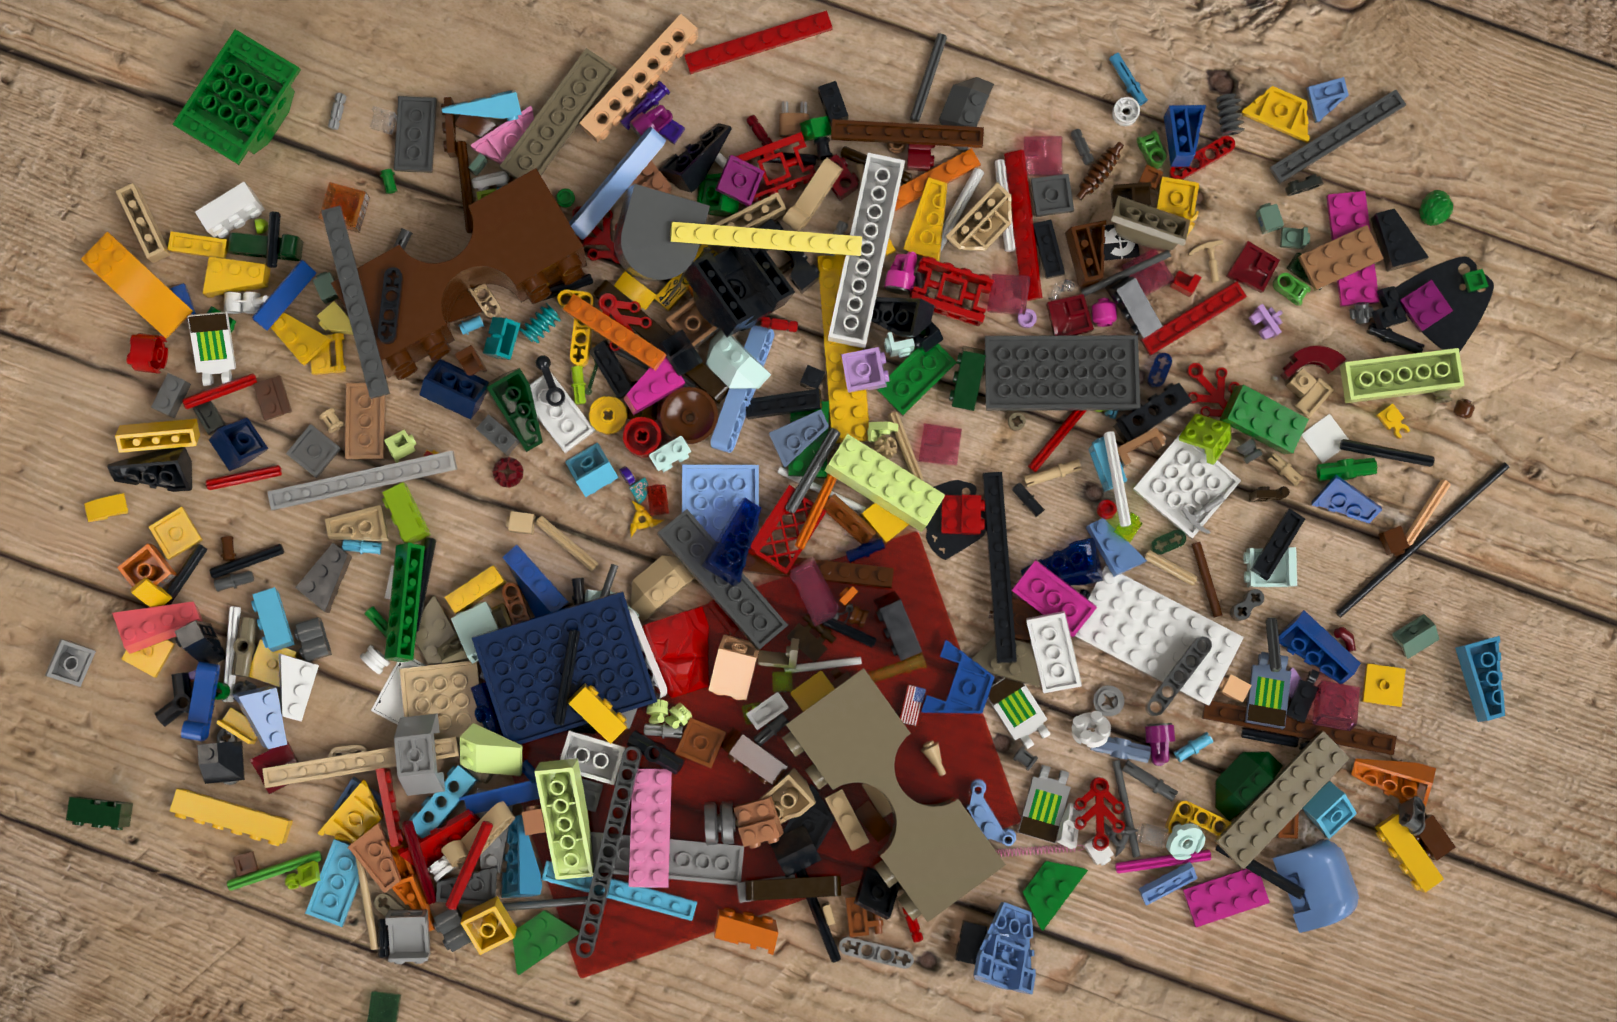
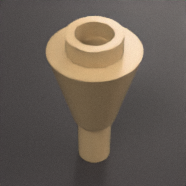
(932, 752)

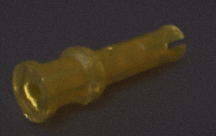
(906, 665)

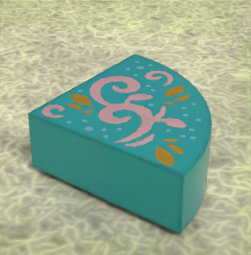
(640, 490)

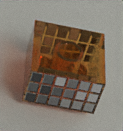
(352, 201)

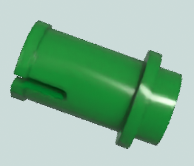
(388, 180)

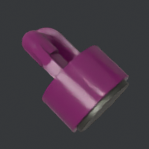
(655, 118)
(1159, 737)

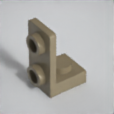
(777, 659)

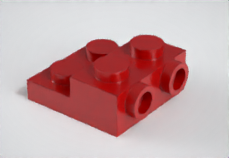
(962, 514)

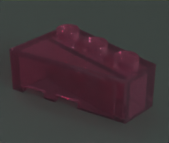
(814, 591)

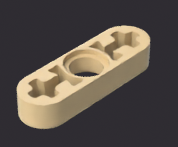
(485, 308)

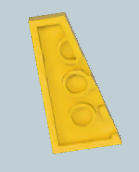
(927, 226)

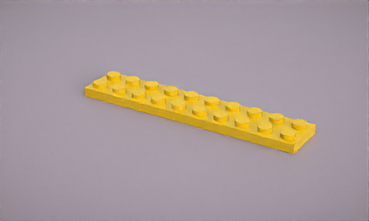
(846, 409)

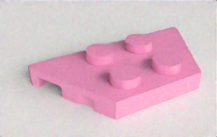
(501, 140)

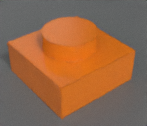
(846, 595)

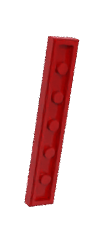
(1193, 318)

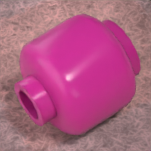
(1104, 312)

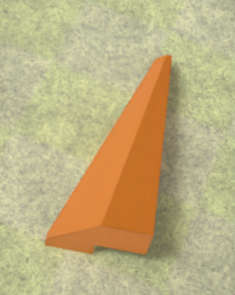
(409, 887)

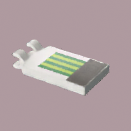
(212, 346)
(1018, 710)

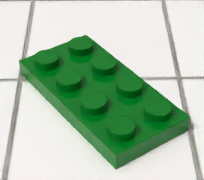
(916, 377)
(801, 463)

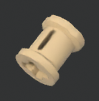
(331, 420)

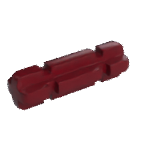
(758, 130)

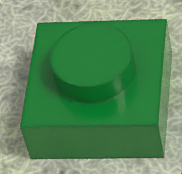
(1475, 280)

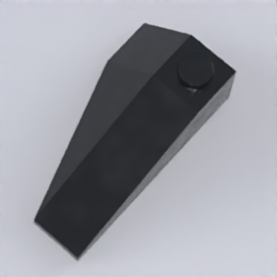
(693, 165)
(903, 315)
(161, 468)

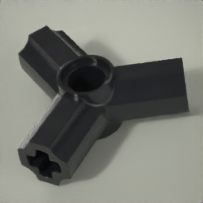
(172, 710)

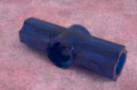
(485, 710)

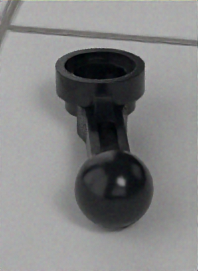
(543, 363)

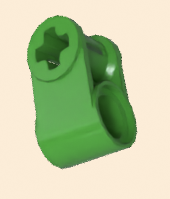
(1150, 146)
(1292, 289)

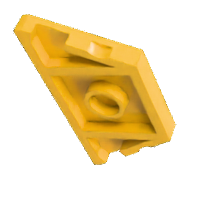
(1281, 112)
(354, 816)

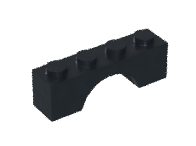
(803, 273)

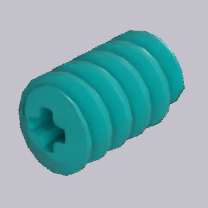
(540, 324)

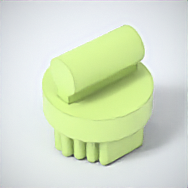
(657, 711)
(679, 715)

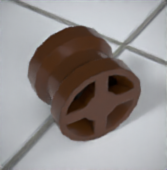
(858, 616)

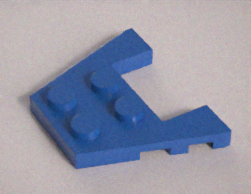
(968, 689)

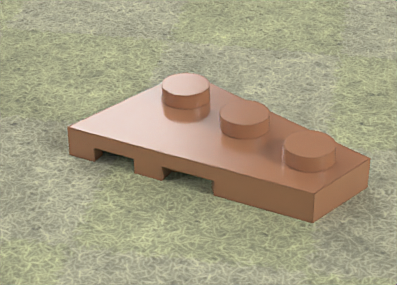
(376, 857)

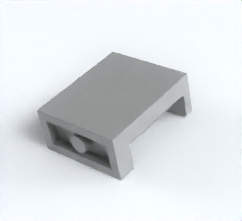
(408, 936)

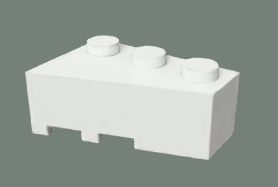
(295, 685)

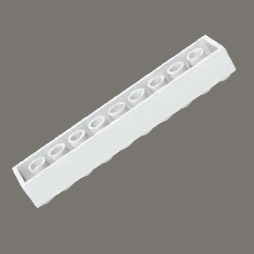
(862, 273)

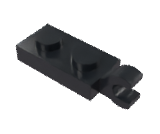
(1303, 697)

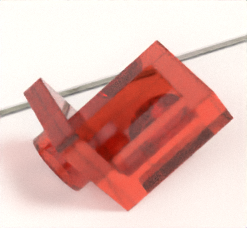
(657, 499)

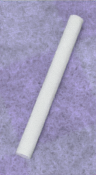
(825, 664)

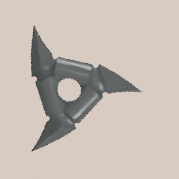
(1117, 842)

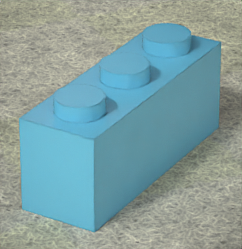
(272, 619)

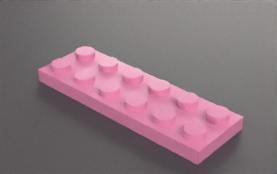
(650, 829)

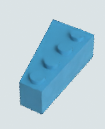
(1483, 677)

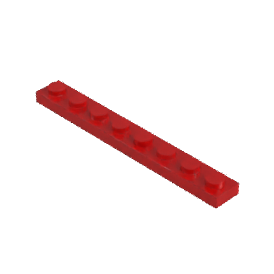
(758, 42)
(1023, 221)

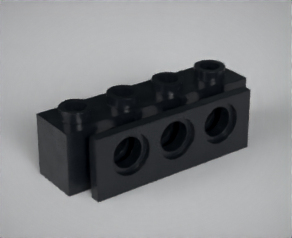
(1129, 431)

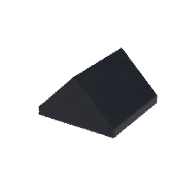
(795, 851)

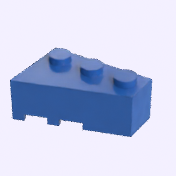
(1182, 132)

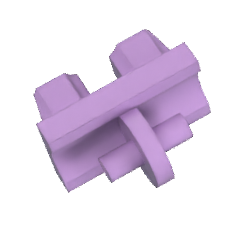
(1269, 319)

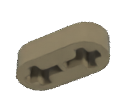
(391, 902)

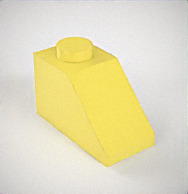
(335, 320)

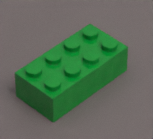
(1264, 419)

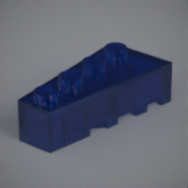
(732, 546)

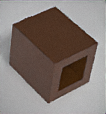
(1394, 541)

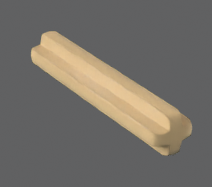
(1170, 567)

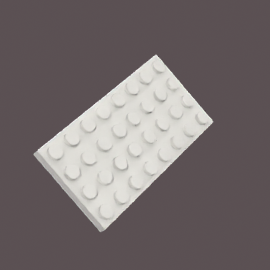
(1155, 633)

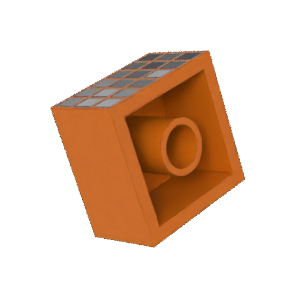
(147, 563)

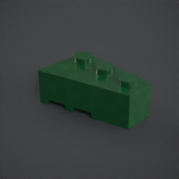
(967, 378)
(99, 812)

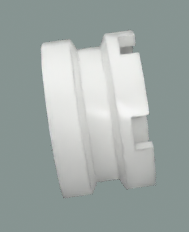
(1124, 104)
(374, 659)
(440, 868)

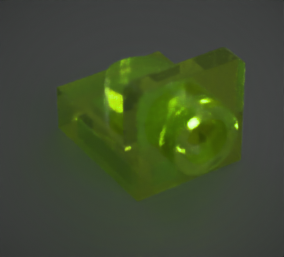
(1128, 532)

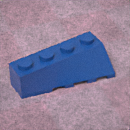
(535, 586)
(1318, 648)

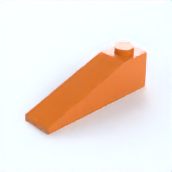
(1396, 778)

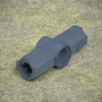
(1125, 749)

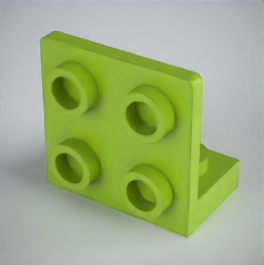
(1207, 434)

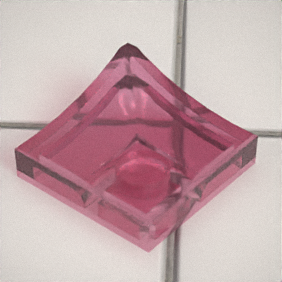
(1044, 155)
(940, 445)

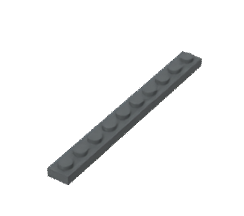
(355, 302)

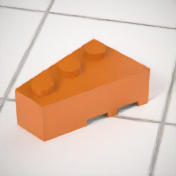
(746, 929)

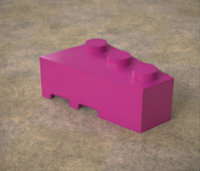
(653, 387)

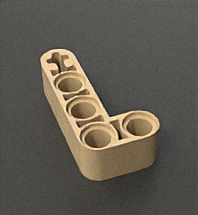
(813, 195)
(458, 850)

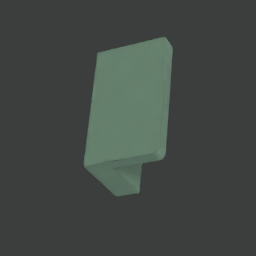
(1416, 636)

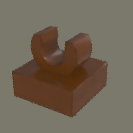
(840, 678)

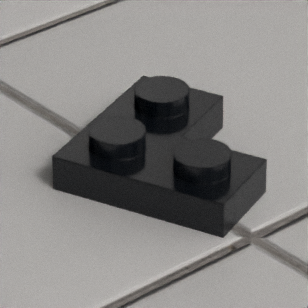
(1392, 310)

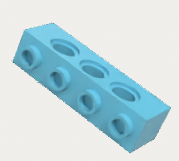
(465, 781)

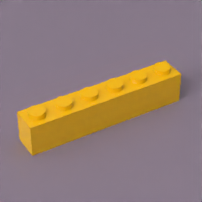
(231, 816)

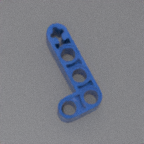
(202, 702)

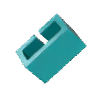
(502, 338)

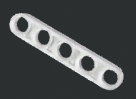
(657, 679)

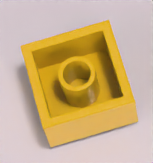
(488, 925)

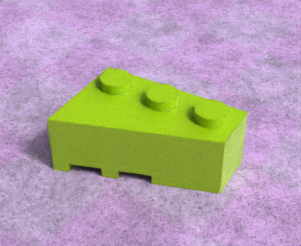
(405, 513)

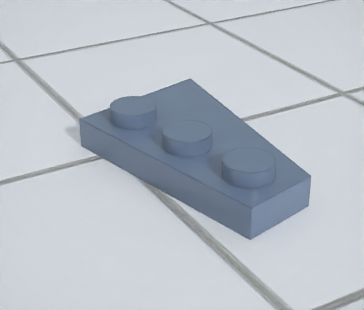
(798, 435)

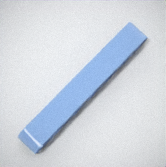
(617, 182)
(734, 407)

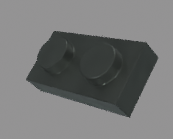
(209, 417)

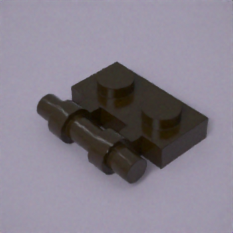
(1264, 494)
(808, 643)

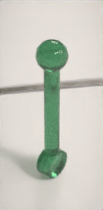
(588, 391)

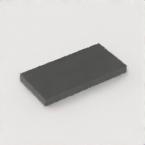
(415, 134)

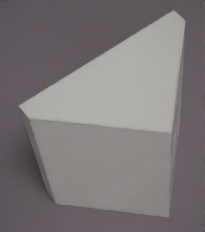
(70, 662)

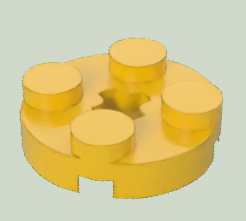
(597, 415)

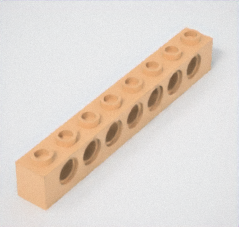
(680, 27)

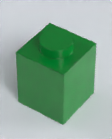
(815, 128)

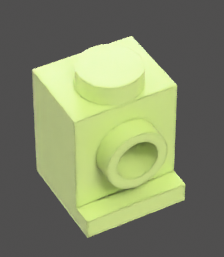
(400, 445)

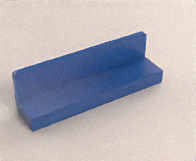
(284, 295)
(509, 794)

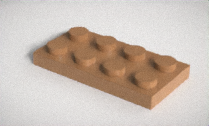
(1340, 258)
(364, 424)

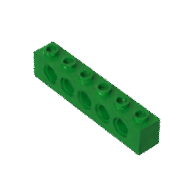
(404, 602)

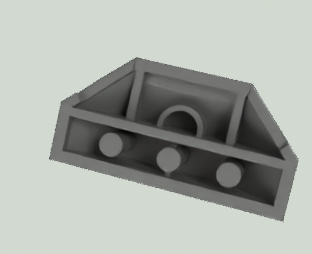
(966, 104)

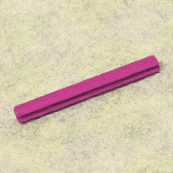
(1162, 861)

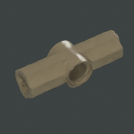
(243, 660)

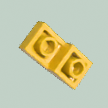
(635, 290)
(105, 507)
(150, 593)

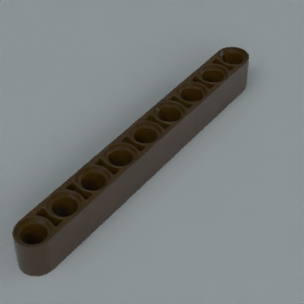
(700, 375)

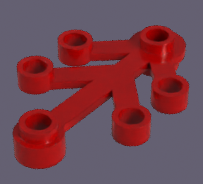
(601, 238)
(622, 319)
(1215, 396)
(1100, 811)

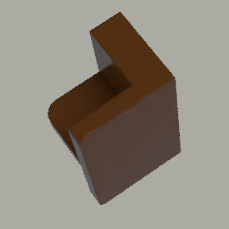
(470, 360)

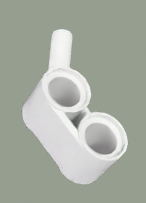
(248, 303)

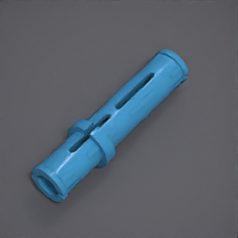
(1132, 86)

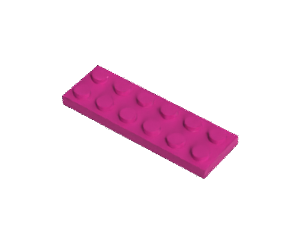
(1346, 214)

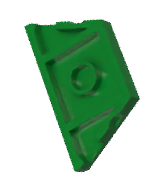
(1050, 889)
(539, 939)

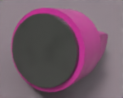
(901, 281)

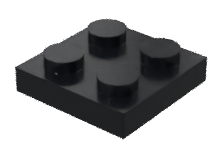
(875, 894)

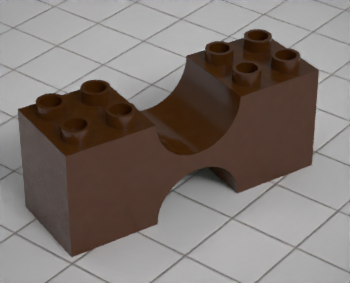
(515, 243)

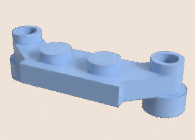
(985, 817)

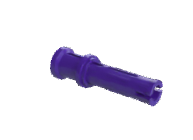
(651, 99)

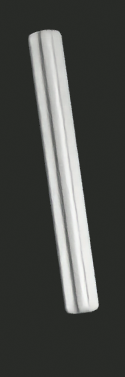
(1001, 178)
(961, 203)
(1117, 479)
(232, 631)

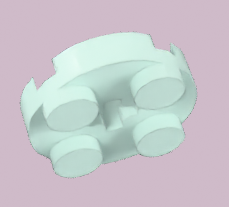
(1176, 841)

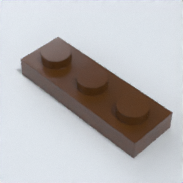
(449, 129)

